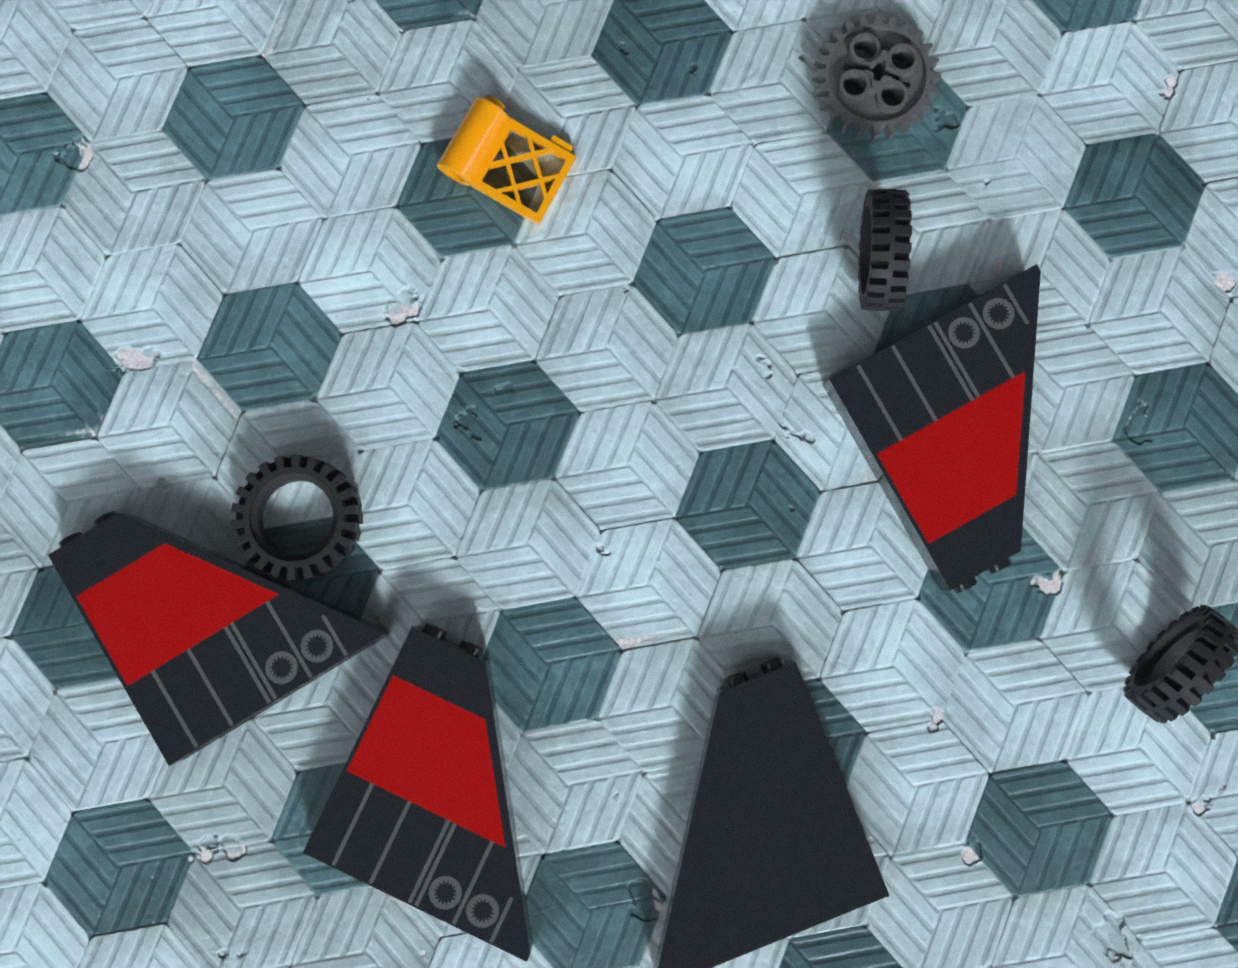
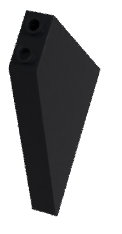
(766, 828)

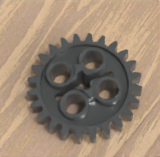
(883, 44)

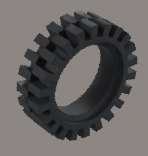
(252, 505)

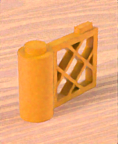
(478, 143)

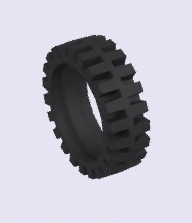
(884, 249)
(1182, 664)

